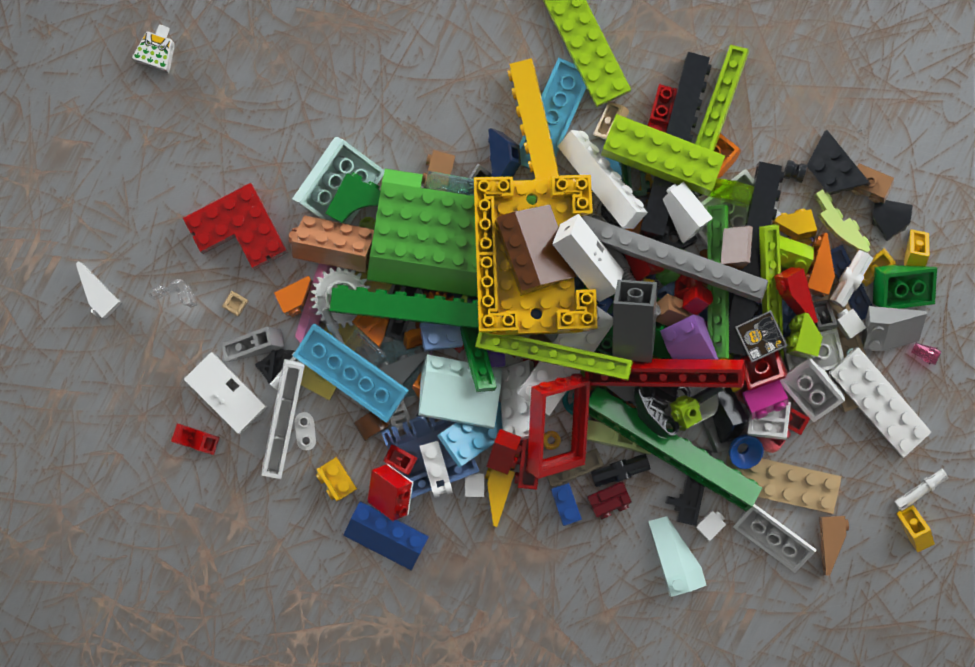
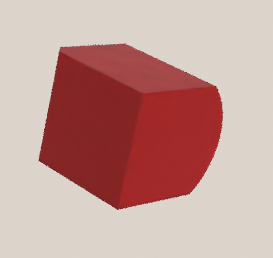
(697, 299)

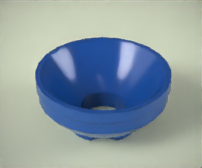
(748, 458)

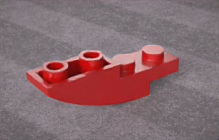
(662, 108)

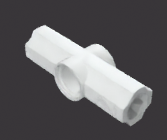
(851, 278)

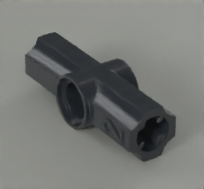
(620, 470)

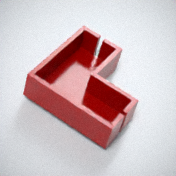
(238, 216)

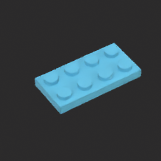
(468, 441)

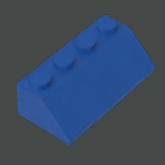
(386, 537)

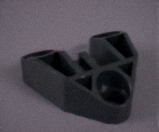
(652, 407)

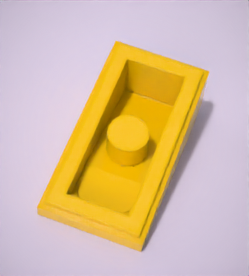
(882, 258)

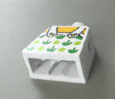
(155, 50)

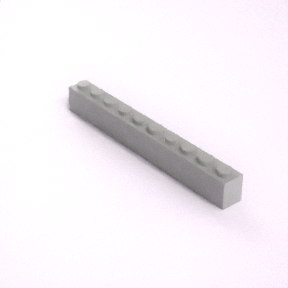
(678, 260)

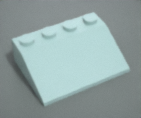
(327, 175)
(450, 393)

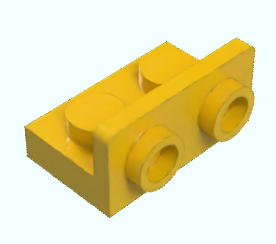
(336, 479)

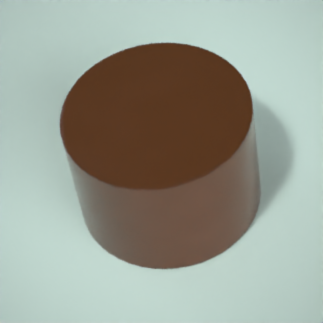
(370, 425)

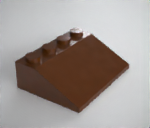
(529, 248)

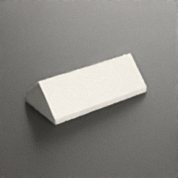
(774, 538)

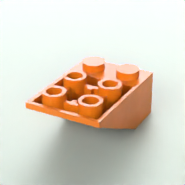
(821, 272)

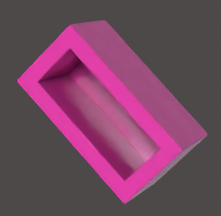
(765, 399)

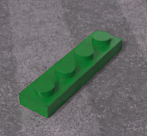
(478, 361)

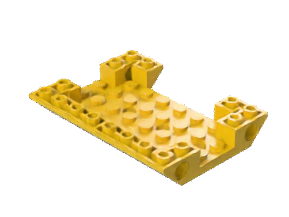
(499, 301)

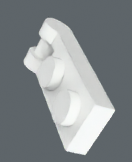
(436, 468)

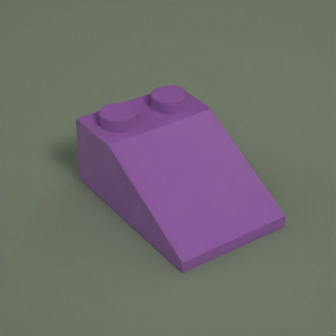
(689, 339)

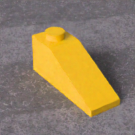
(498, 490)

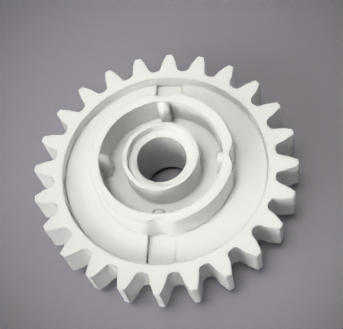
(324, 291)

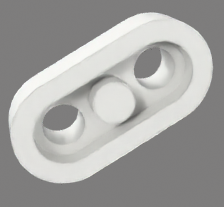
(305, 431)

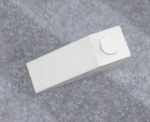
(98, 296)

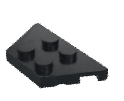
(834, 167)

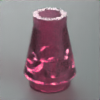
(927, 353)

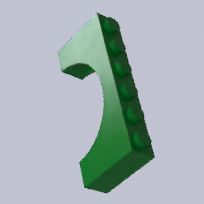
(352, 196)

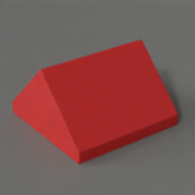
(764, 370)

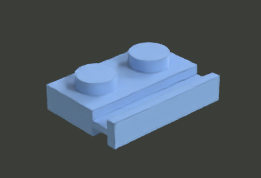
(440, 336)

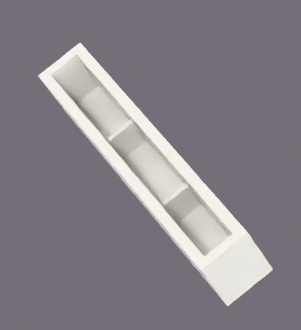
(604, 180)
(282, 419)

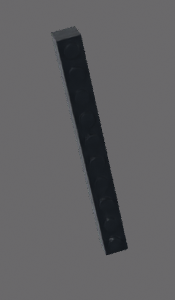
(680, 125)
(759, 214)

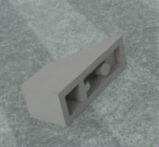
(253, 344)

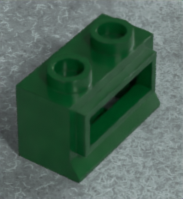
(626, 178)

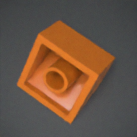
(294, 296)

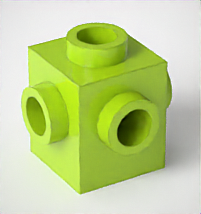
(686, 411)

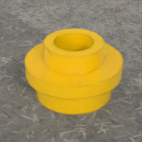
(557, 440)

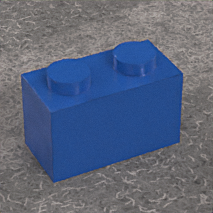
(566, 504)

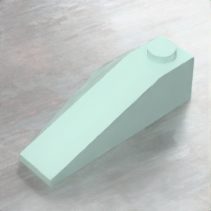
(678, 564)

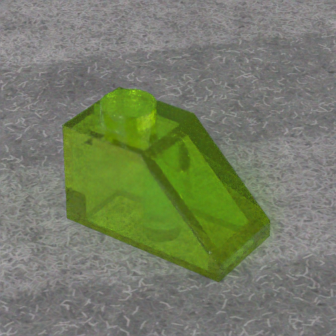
(732, 192)

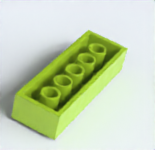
(662, 155)

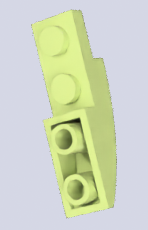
(844, 231)
(602, 434)

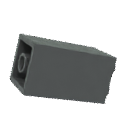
(634, 320)

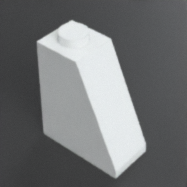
(685, 211)

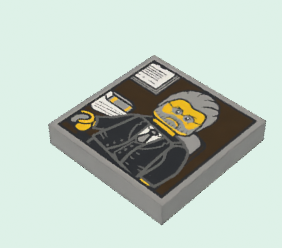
(761, 336)

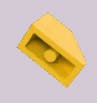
(917, 249)
(916, 528)

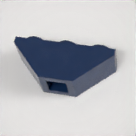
(503, 154)

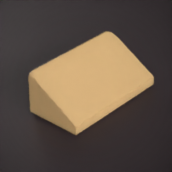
(607, 118)

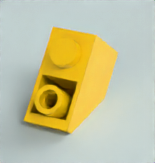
(797, 224)

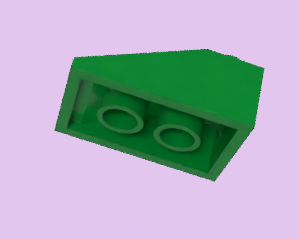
(904, 286)

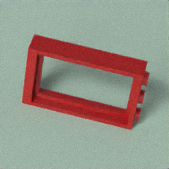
(576, 457)

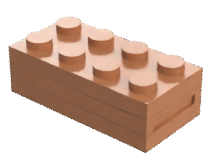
(332, 243)

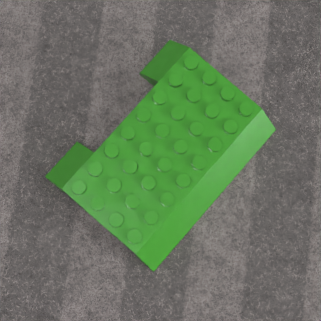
(424, 237)

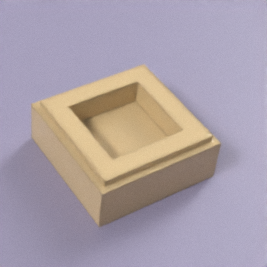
(235, 303)

